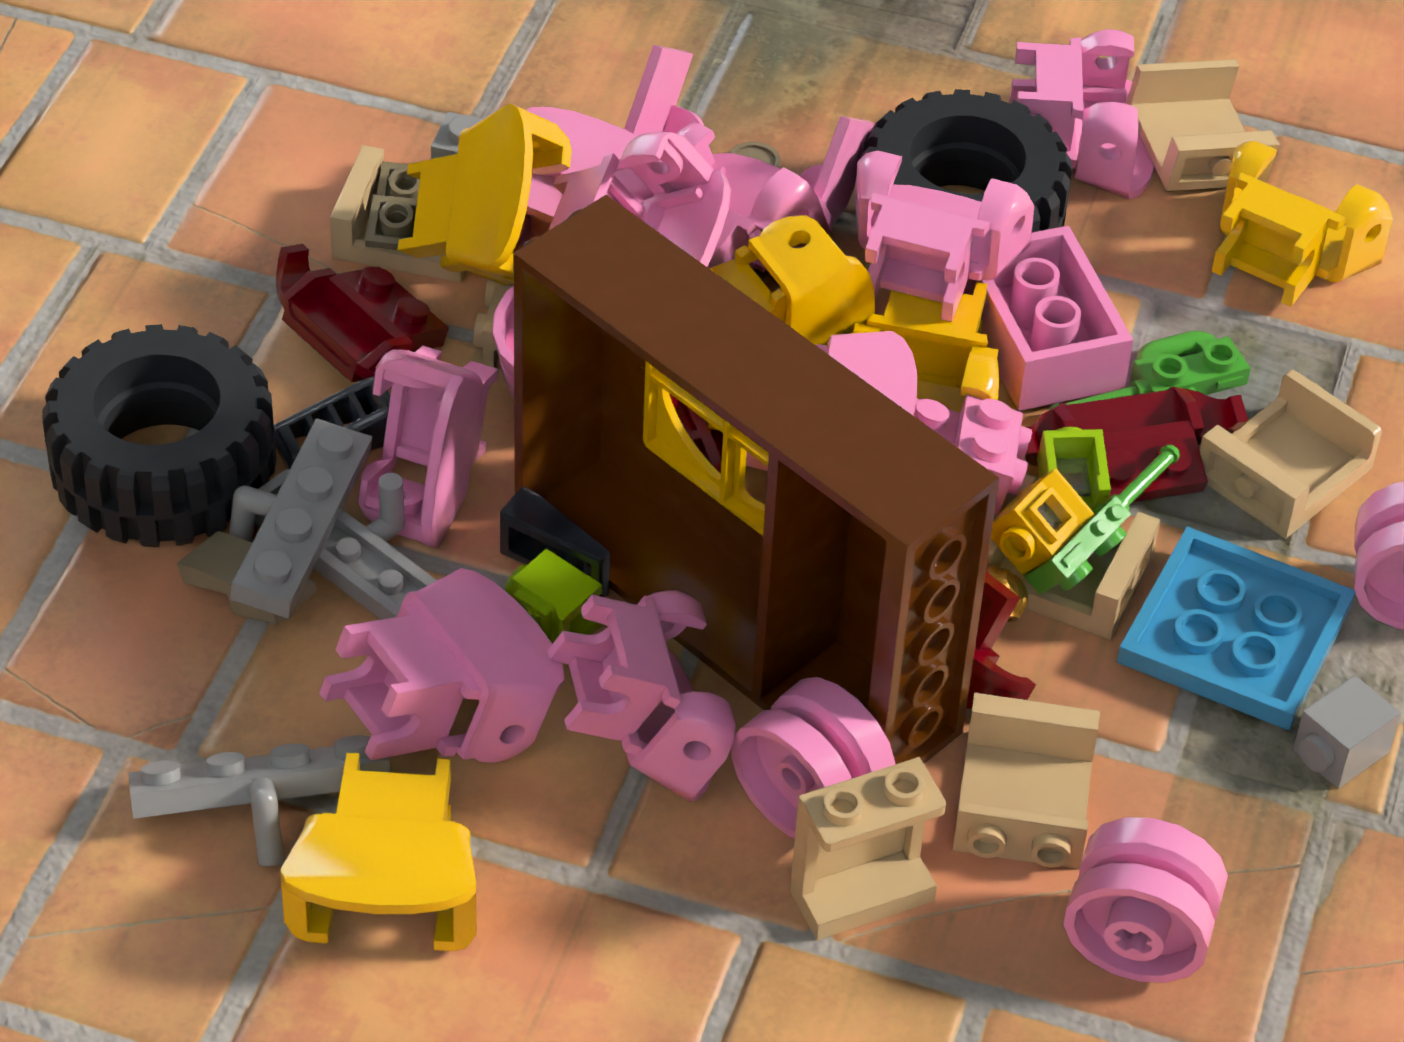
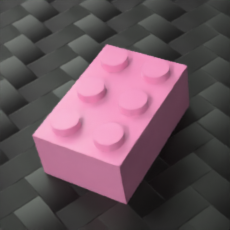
(1054, 324)

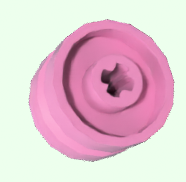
(1381, 555)
(806, 743)
(1145, 900)

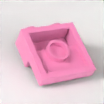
(985, 432)

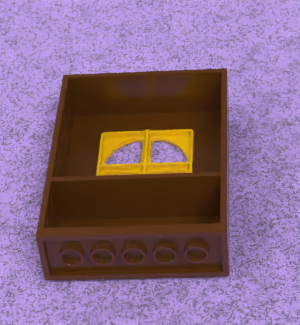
(869, 518)

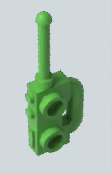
(1159, 365)
(1098, 533)

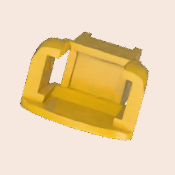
(479, 198)
(819, 285)
(947, 355)
(383, 855)

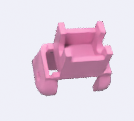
(757, 196)
(443, 646)

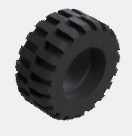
(976, 139)
(150, 382)

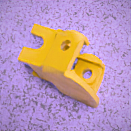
(1292, 237)

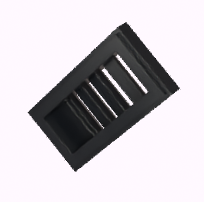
(351, 404)
(533, 524)

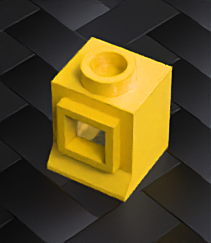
(1039, 521)

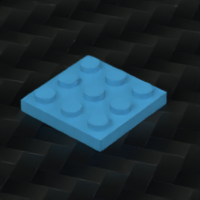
(1237, 627)

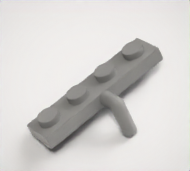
(295, 518)
(360, 557)
(237, 780)

